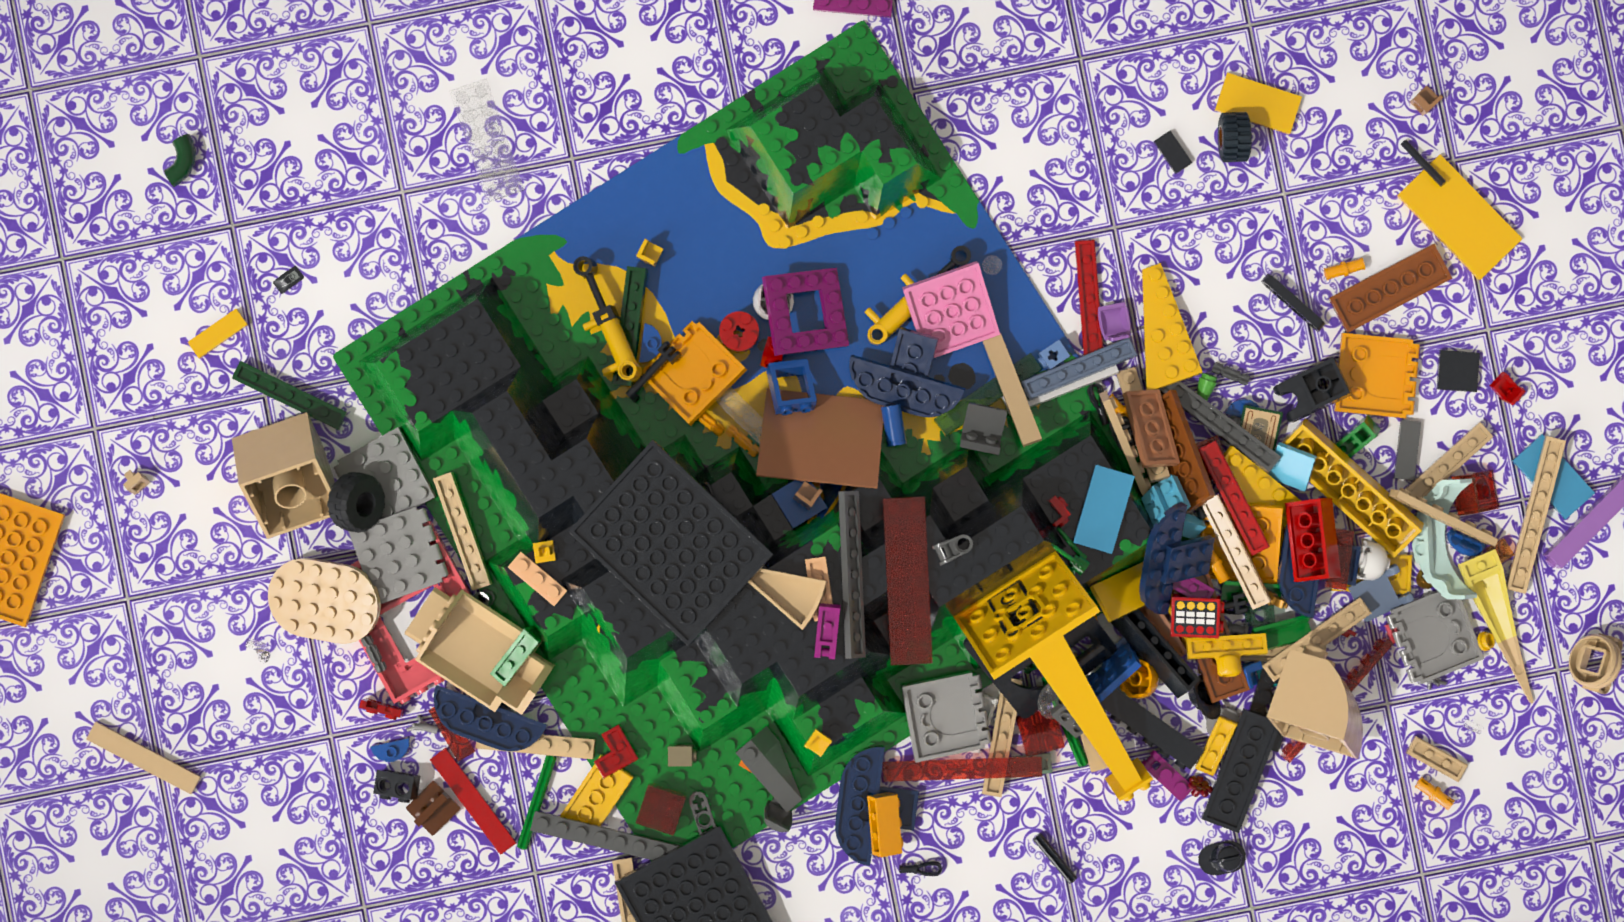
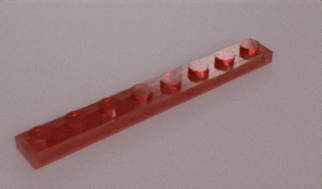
(1354, 677)
(962, 769)

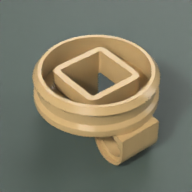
(1609, 666)

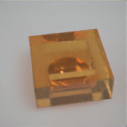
(1503, 550)

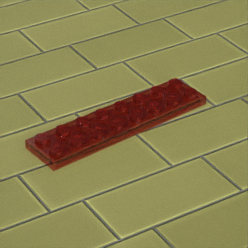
(907, 581)

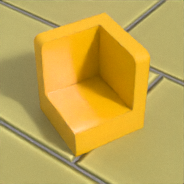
(649, 252)
(818, 742)

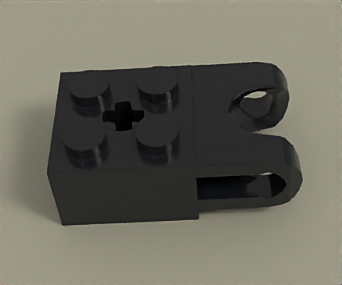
(1308, 390)

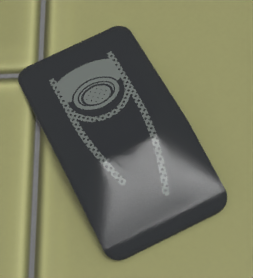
(288, 279)

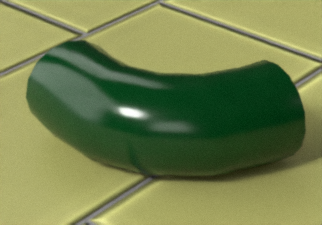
(184, 160)

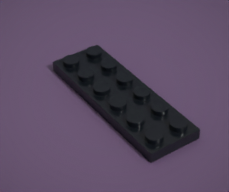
(1240, 771)

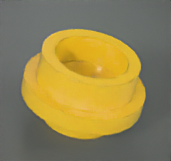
(1485, 641)

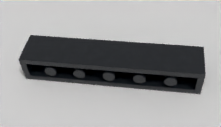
(1156, 652)
(1152, 729)

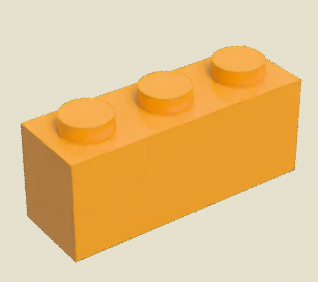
(885, 824)

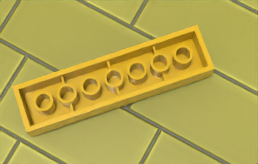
(1355, 491)

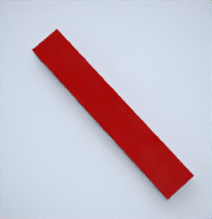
(1088, 295)
(1233, 497)
(473, 801)

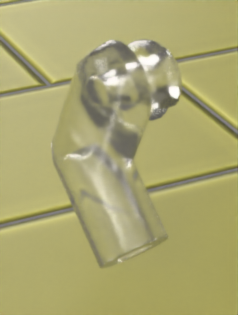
(261, 649)

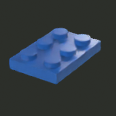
(1114, 672)

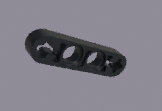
(1293, 302)

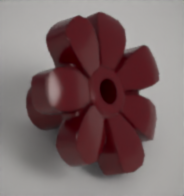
(1199, 786)

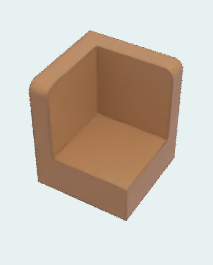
(1425, 100)
(807, 495)

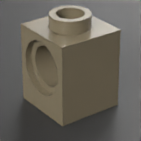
(681, 755)

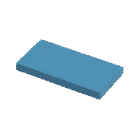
(1569, 489)
(1103, 509)

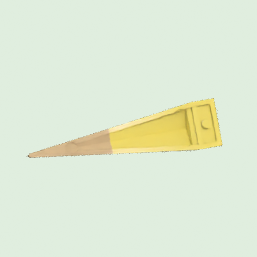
(1487, 579)

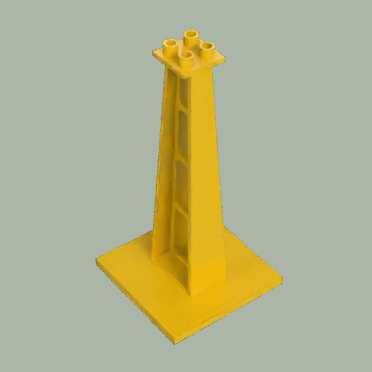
(1063, 607)

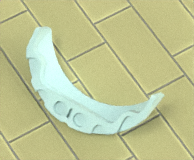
(1430, 544)

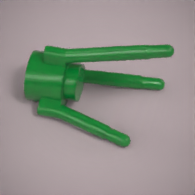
(1077, 563)

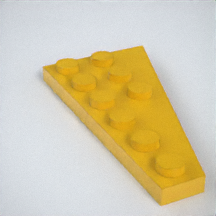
(1166, 340)
(1258, 485)

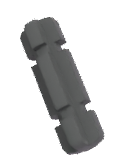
(1230, 373)
(374, 654)

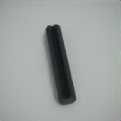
(1055, 859)

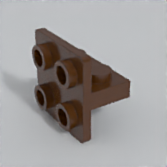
(432, 808)

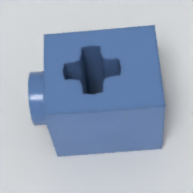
(1060, 351)

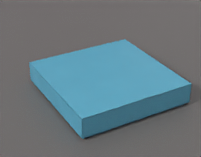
(1293, 467)

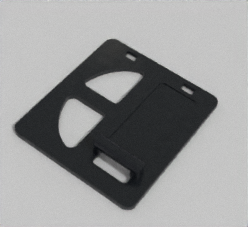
(1025, 698)

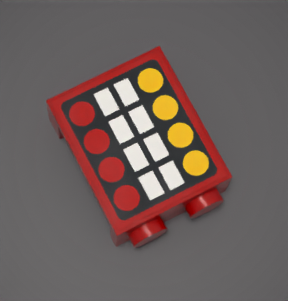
(1196, 617)

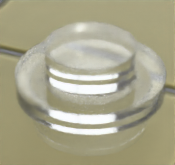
(991, 265)

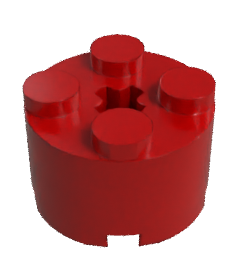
(728, 327)

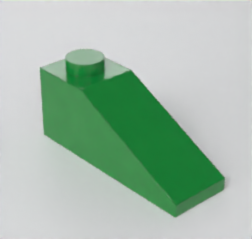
(1358, 436)

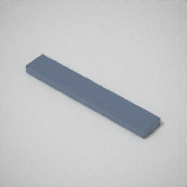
(1079, 369)

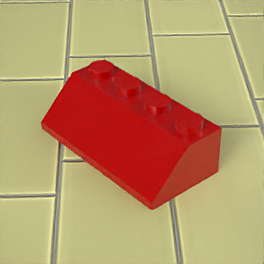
(1313, 539)

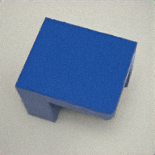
(1249, 670)

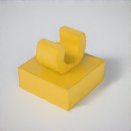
(544, 551)

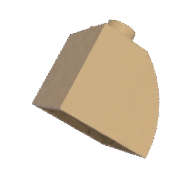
(284, 474)
(1316, 704)

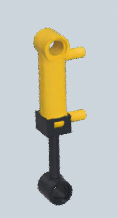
(900, 312)
(608, 320)

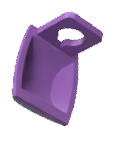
(1114, 321)

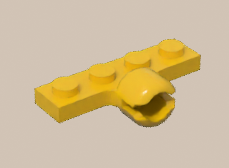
(1227, 650)

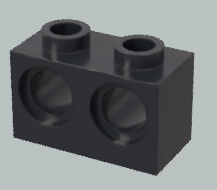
(396, 780)

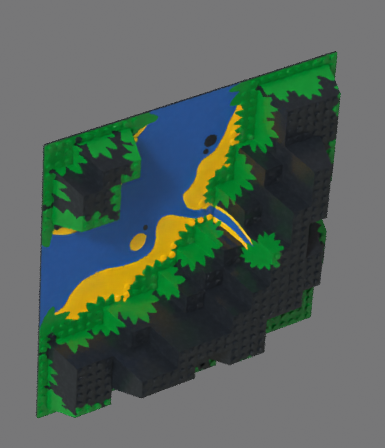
(514, 401)

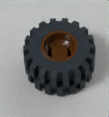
(1234, 137)

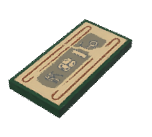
(1262, 424)

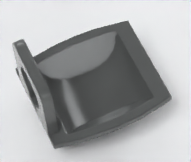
(776, 817)

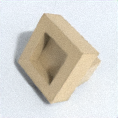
(135, 482)

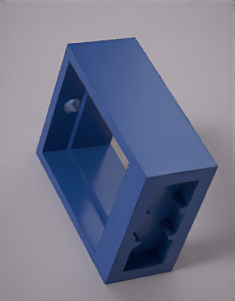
(785, 369)

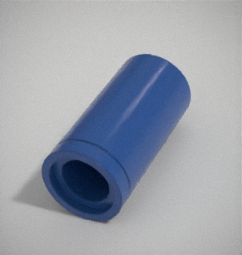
(893, 425)

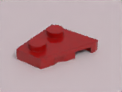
(375, 707)

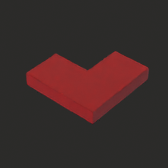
(620, 755)

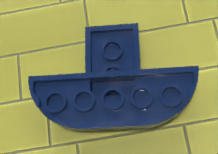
(906, 378)
(1170, 560)
(1303, 595)
(476, 722)
(858, 780)

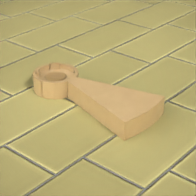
(792, 594)

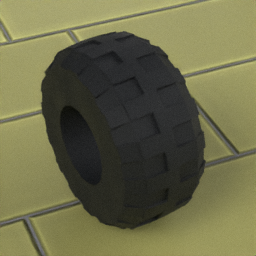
(356, 502)

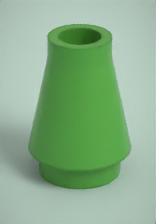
(1206, 385)

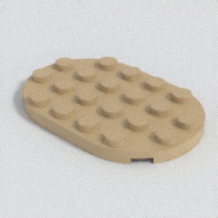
(324, 600)

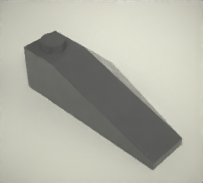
(769, 765)

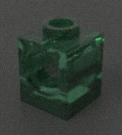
(1269, 615)

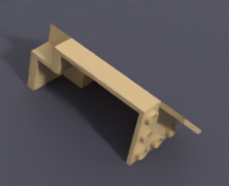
(464, 644)

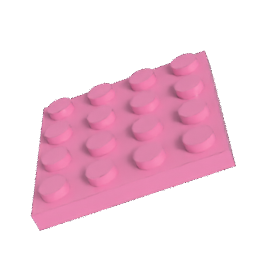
(952, 308)

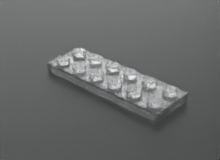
(486, 140)

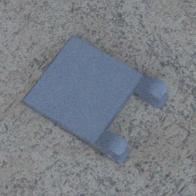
(1379, 594)

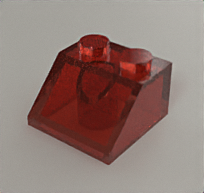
(1478, 495)
(1039, 734)

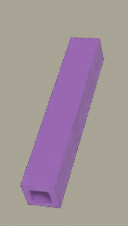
(1586, 526)

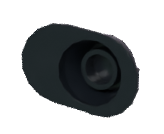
(1200, 699)
(1222, 858)

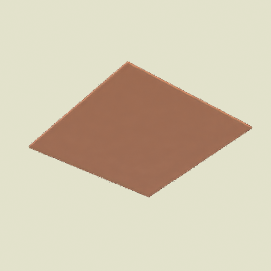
(827, 445)

